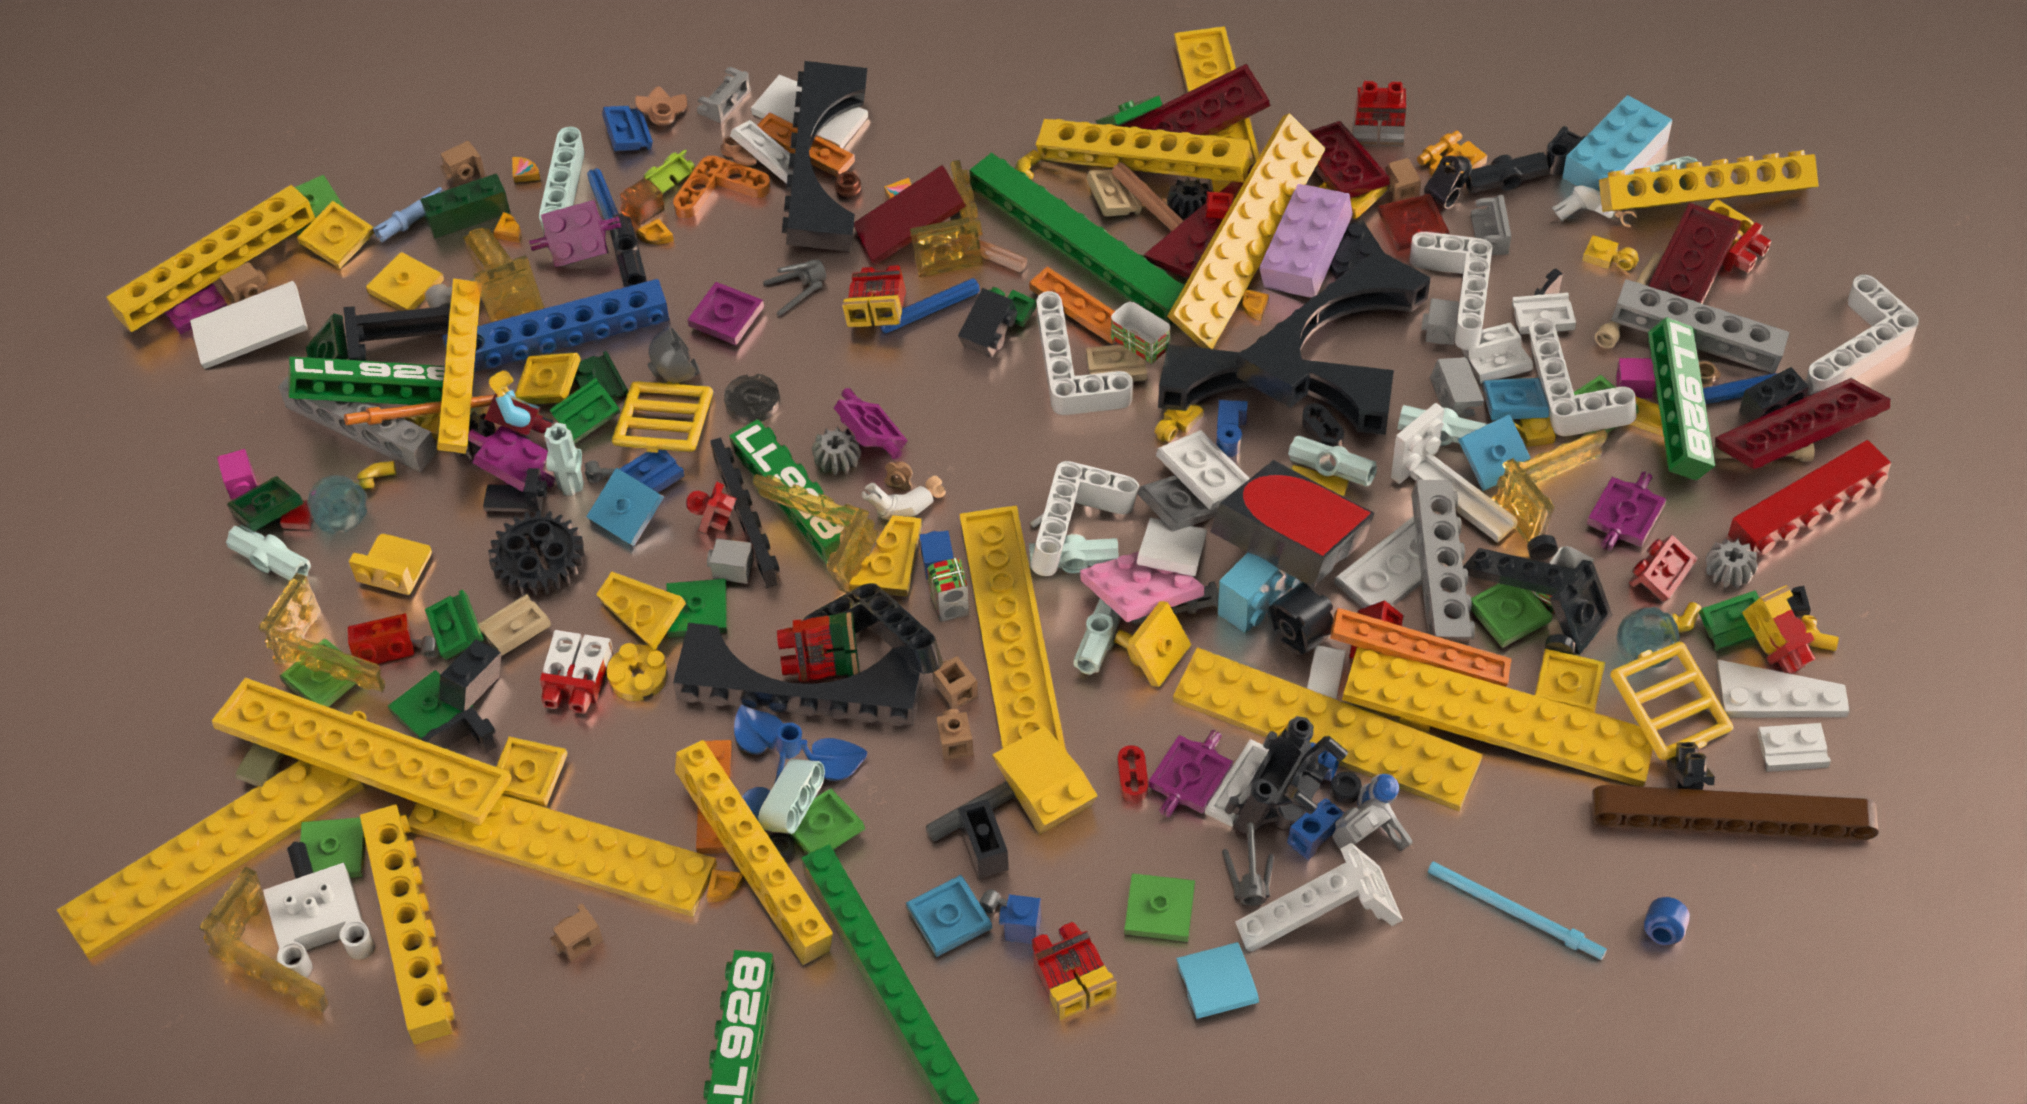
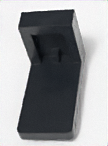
(511, 499)
(460, 726)

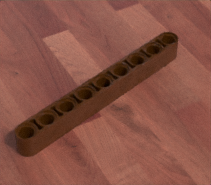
(1735, 812)

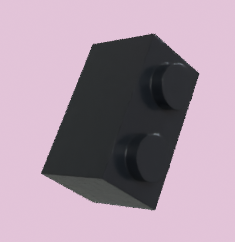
(988, 323)
(470, 675)
(983, 838)

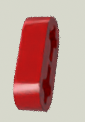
(1126, 774)

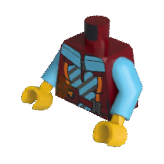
(513, 412)

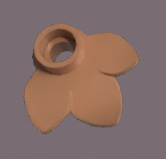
(660, 106)
(736, 152)

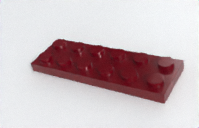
(1208, 106)
(1802, 423)

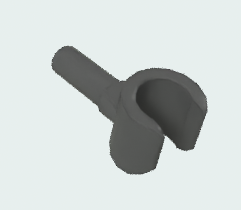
(595, 473)
(428, 646)
(991, 900)

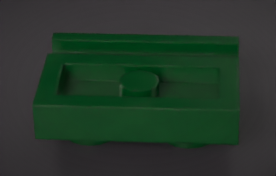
(605, 372)

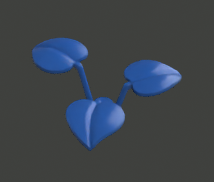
(759, 730)

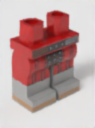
(1381, 105)

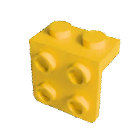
(391, 564)

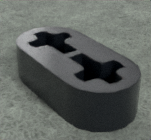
(1327, 424)

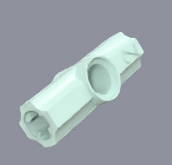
(1453, 425)
(1318, 457)
(564, 459)
(267, 552)
(1081, 553)
(1097, 638)

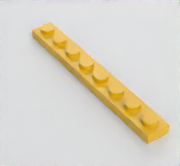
(459, 367)

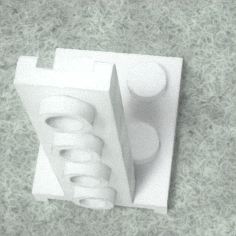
(1415, 458)
(1354, 878)

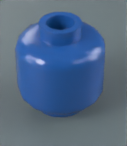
(1666, 920)

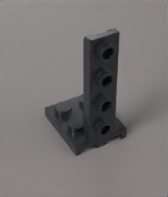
(390, 326)
(1574, 592)

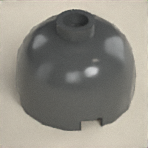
(671, 357)

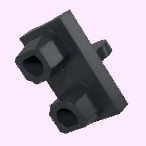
(1690, 767)

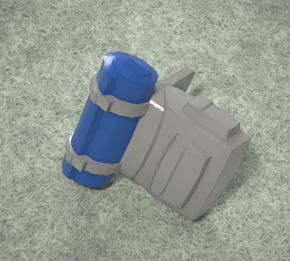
(1371, 814)

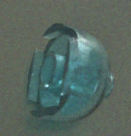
(337, 503)
(1646, 630)

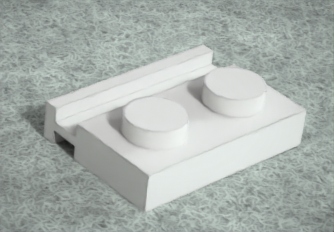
(1550, 306)
(1793, 747)

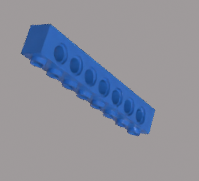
(569, 324)

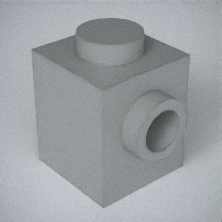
(1441, 321)
(731, 560)

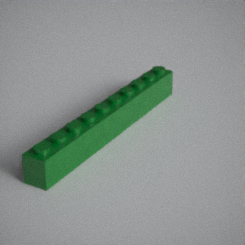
(1075, 236)
(886, 979)

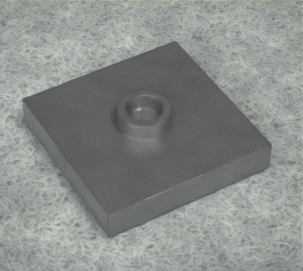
(1175, 503)

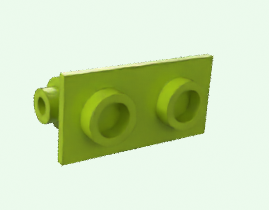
(674, 166)

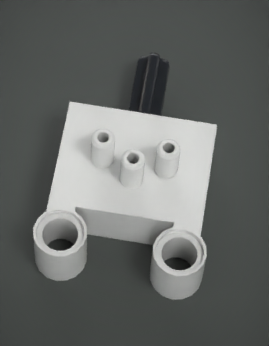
(315, 912)

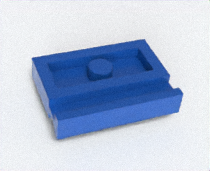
(626, 128)
(654, 470)

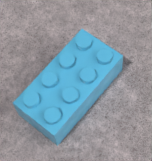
(1619, 142)
(1250, 590)

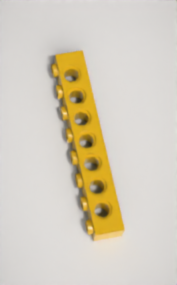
(1145, 150)
(1801, 176)
(210, 258)
(753, 852)
(422, 1021)

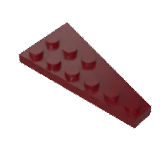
(1185, 244)

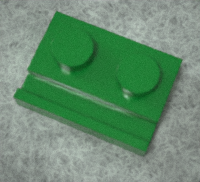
(585, 410)
(1727, 623)
(453, 624)

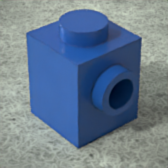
(1021, 918)

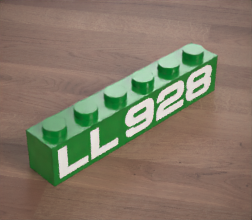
(364, 381)
(1681, 399)
(763, 455)
(741, 1028)

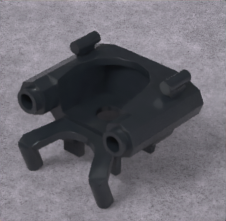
(1285, 778)

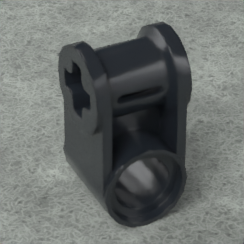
(1559, 148)
(1448, 180)

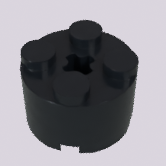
(1301, 618)

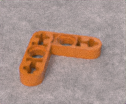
(718, 174)

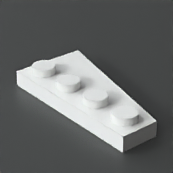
(1774, 694)

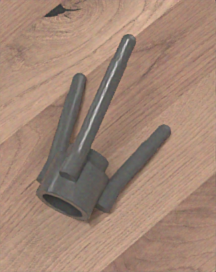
(809, 273)
(1252, 888)

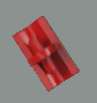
(714, 509)

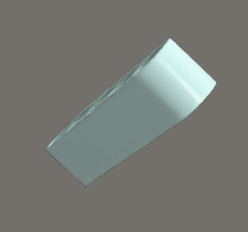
(563, 171)

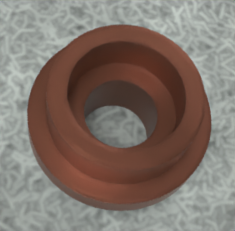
(847, 184)

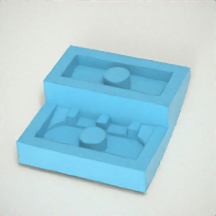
(1217, 980)

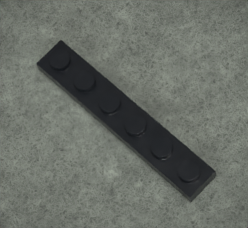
(748, 520)

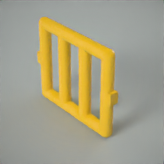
(655, 444)
(1692, 674)

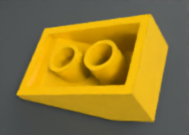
(1045, 779)

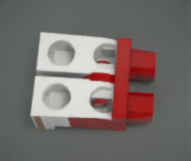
(574, 670)

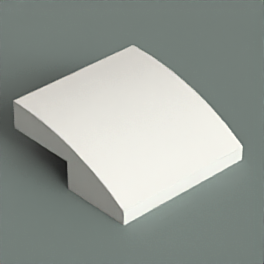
(1498, 354)

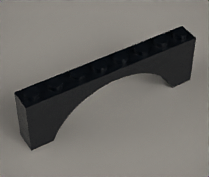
(813, 215)
(1375, 283)
(1355, 391)
(714, 675)

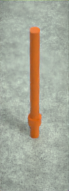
(376, 415)

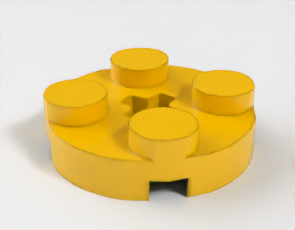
(634, 657)

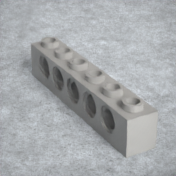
(1713, 328)
(392, 437)
(1440, 497)

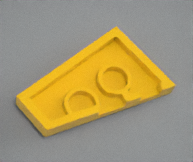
(892, 558)
(641, 606)

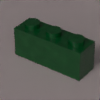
(465, 205)

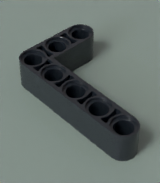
(888, 619)

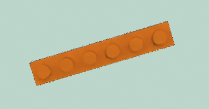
(1419, 646)

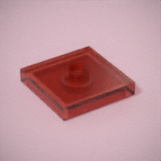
(1410, 217)

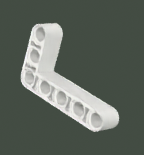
(1463, 256)
(1890, 332)
(1068, 392)
(1570, 412)
(1083, 486)

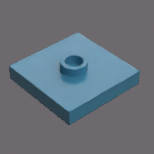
(1516, 397)
(1492, 446)
(625, 507)
(949, 915)

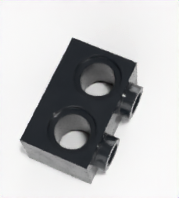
(1773, 394)

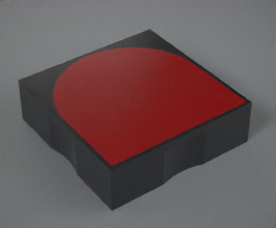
(1292, 522)

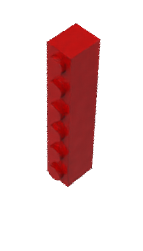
(1810, 498)

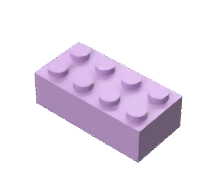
(1306, 240)

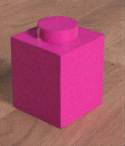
(1636, 375)
(237, 473)

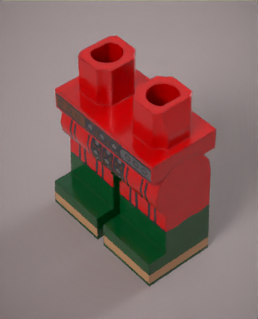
(822, 647)

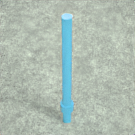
(1573, 938)

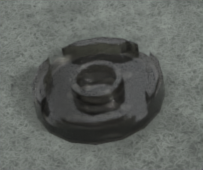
(751, 398)

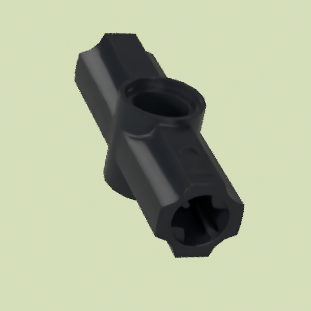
(1507, 172)
(627, 252)

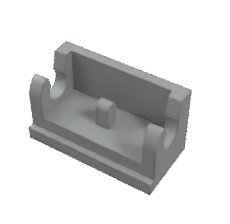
(726, 96)
(1492, 224)
(1456, 386)

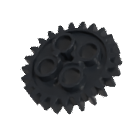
(513, 557)

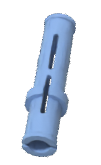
(402, 219)

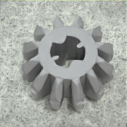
(836, 450)
(1731, 563)

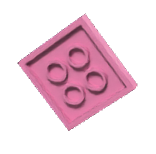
(1137, 589)

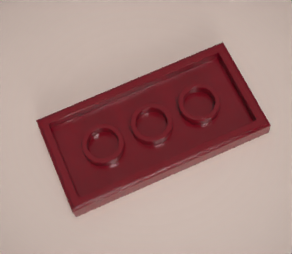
(1346, 163)
(920, 204)
(1695, 253)

